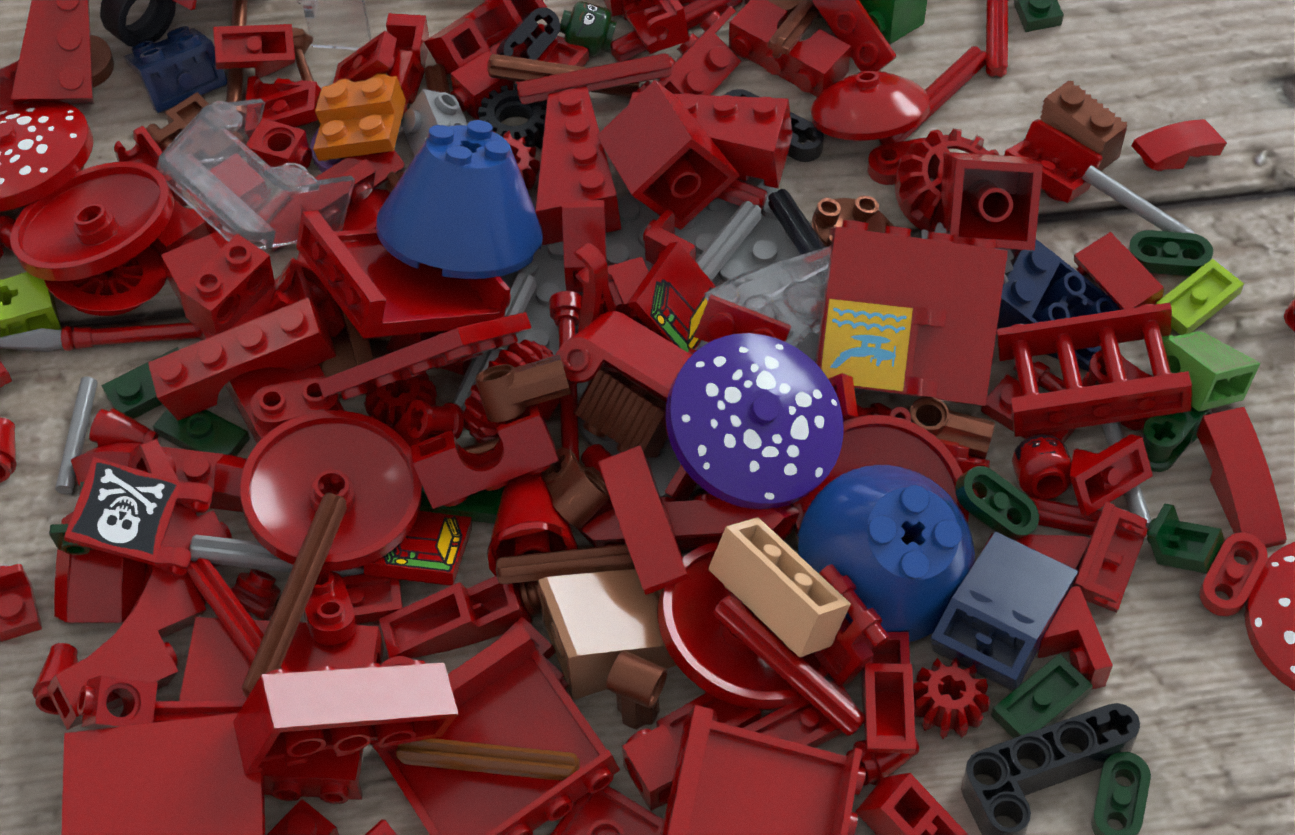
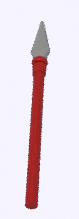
(86, 337)

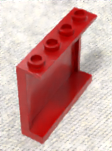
(931, 275)
(387, 294)
(219, 668)
(513, 701)
(160, 781)
(758, 784)

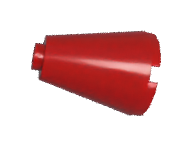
(527, 522)

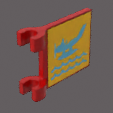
(876, 344)

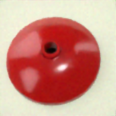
(870, 106)

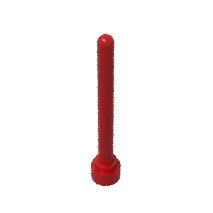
(565, 312)

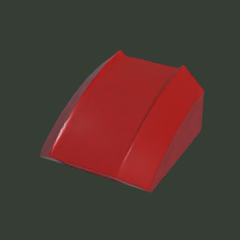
(95, 586)

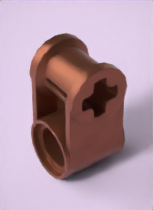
(574, 488)

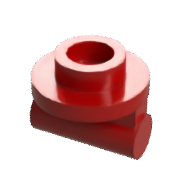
(257, 593)

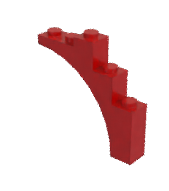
(161, 609)

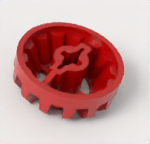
(914, 191)

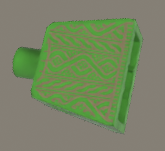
(1215, 369)

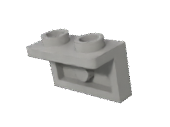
(429, 110)

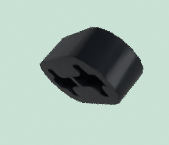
(522, 33)

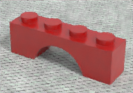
(285, 338)

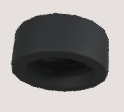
(148, 28)

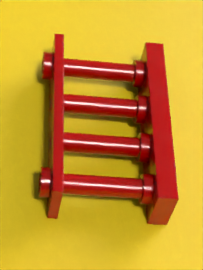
(1101, 403)

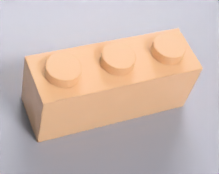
(779, 586)

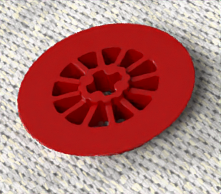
(114, 290)

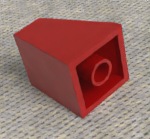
(666, 155)
(991, 198)

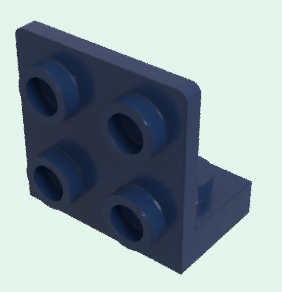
(176, 67)

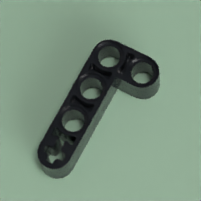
(1054, 763)

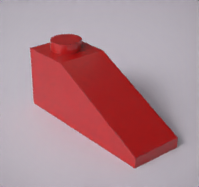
(905, 808)

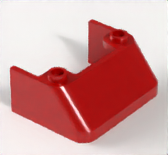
(632, 350)

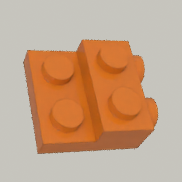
(358, 117)

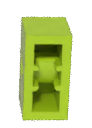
(26, 305)

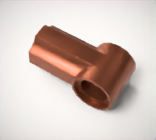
(510, 390)
(952, 425)
(636, 688)

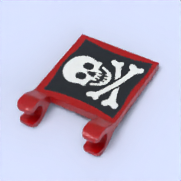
(130, 513)

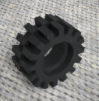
(508, 105)

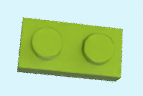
(1201, 296)

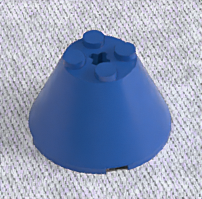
(462, 206)
(894, 540)

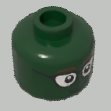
(588, 27)

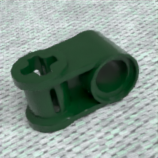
(1169, 436)

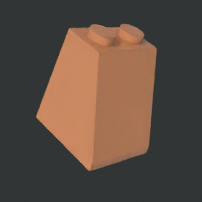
(595, 620)

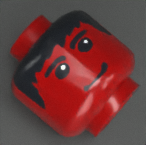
(1042, 466)

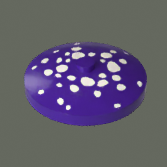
(754, 421)

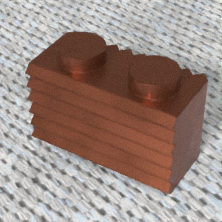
(1085, 121)
(623, 412)

